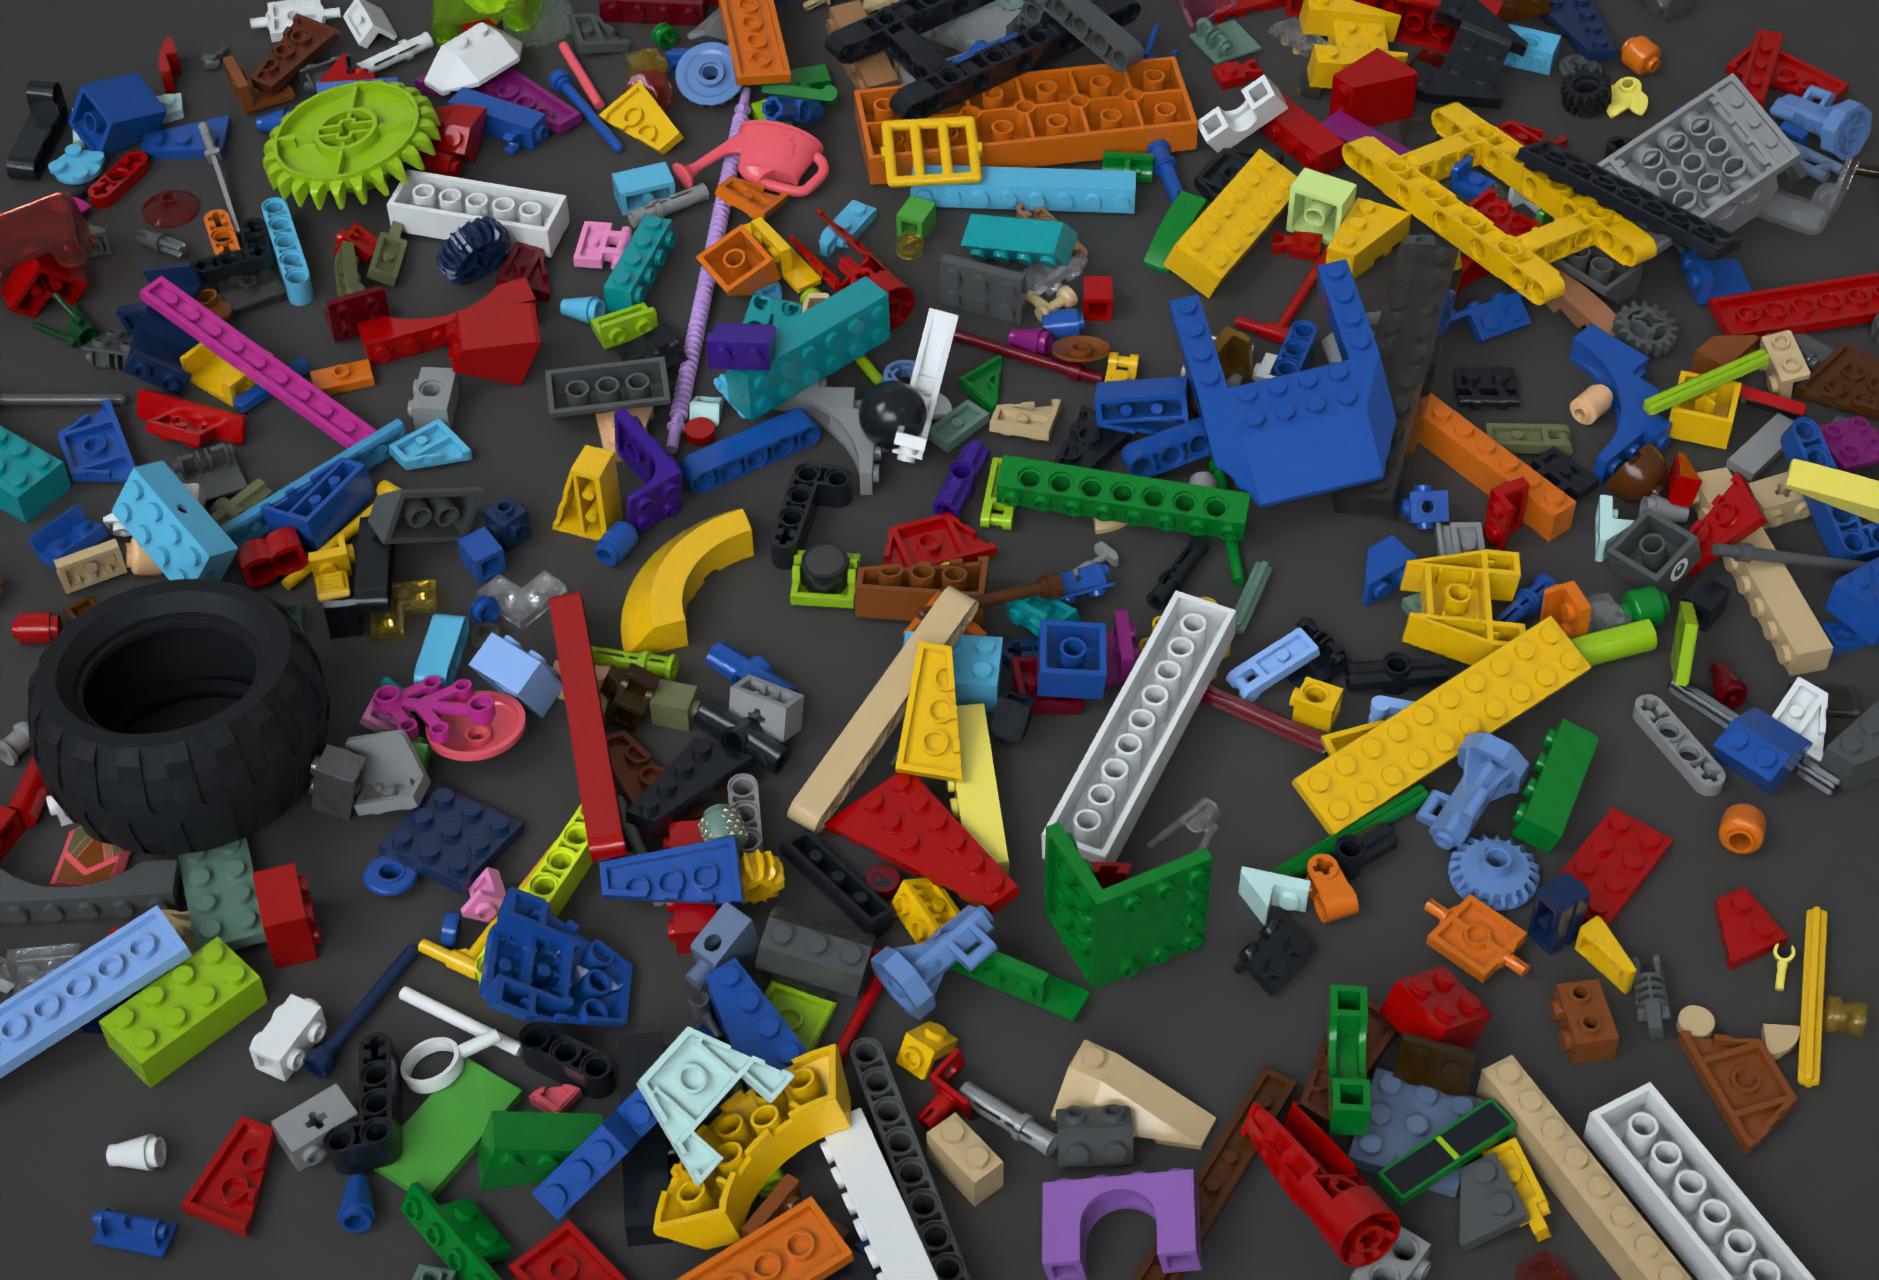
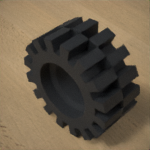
(1579, 102)

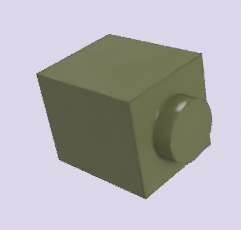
(674, 705)

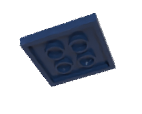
(451, 838)

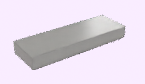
(1760, 449)

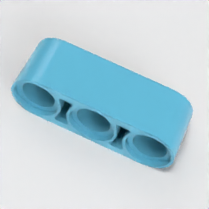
(443, 648)

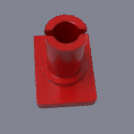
(946, 1098)

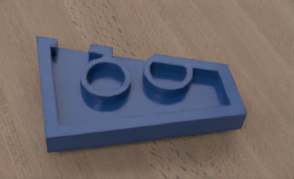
(185, 140)

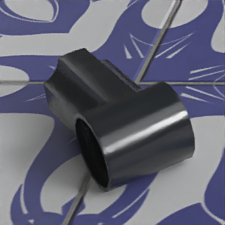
(1359, 850)

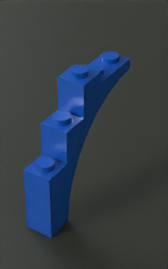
(1625, 374)
(598, 1153)

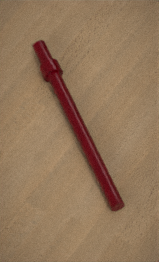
(1074, 371)

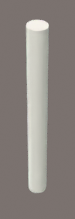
(456, 1018)

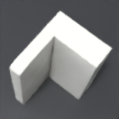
(366, 21)

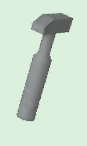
(1104, 553)

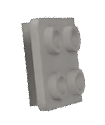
(392, 773)

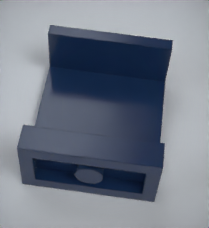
(181, 275)
(157, 352)

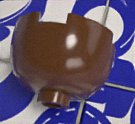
(1639, 476)

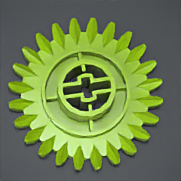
(350, 141)

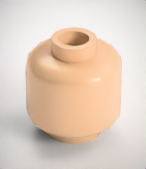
(139, 560)

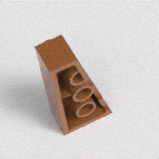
(899, 591)

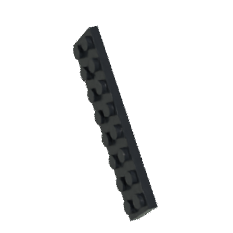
(1629, 199)

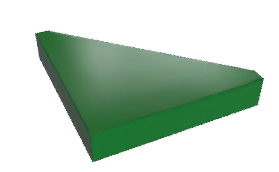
(983, 383)

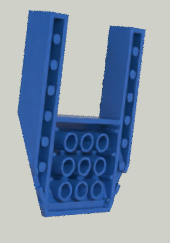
(1300, 428)

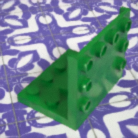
(1129, 923)

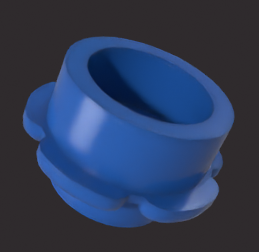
(489, 614)

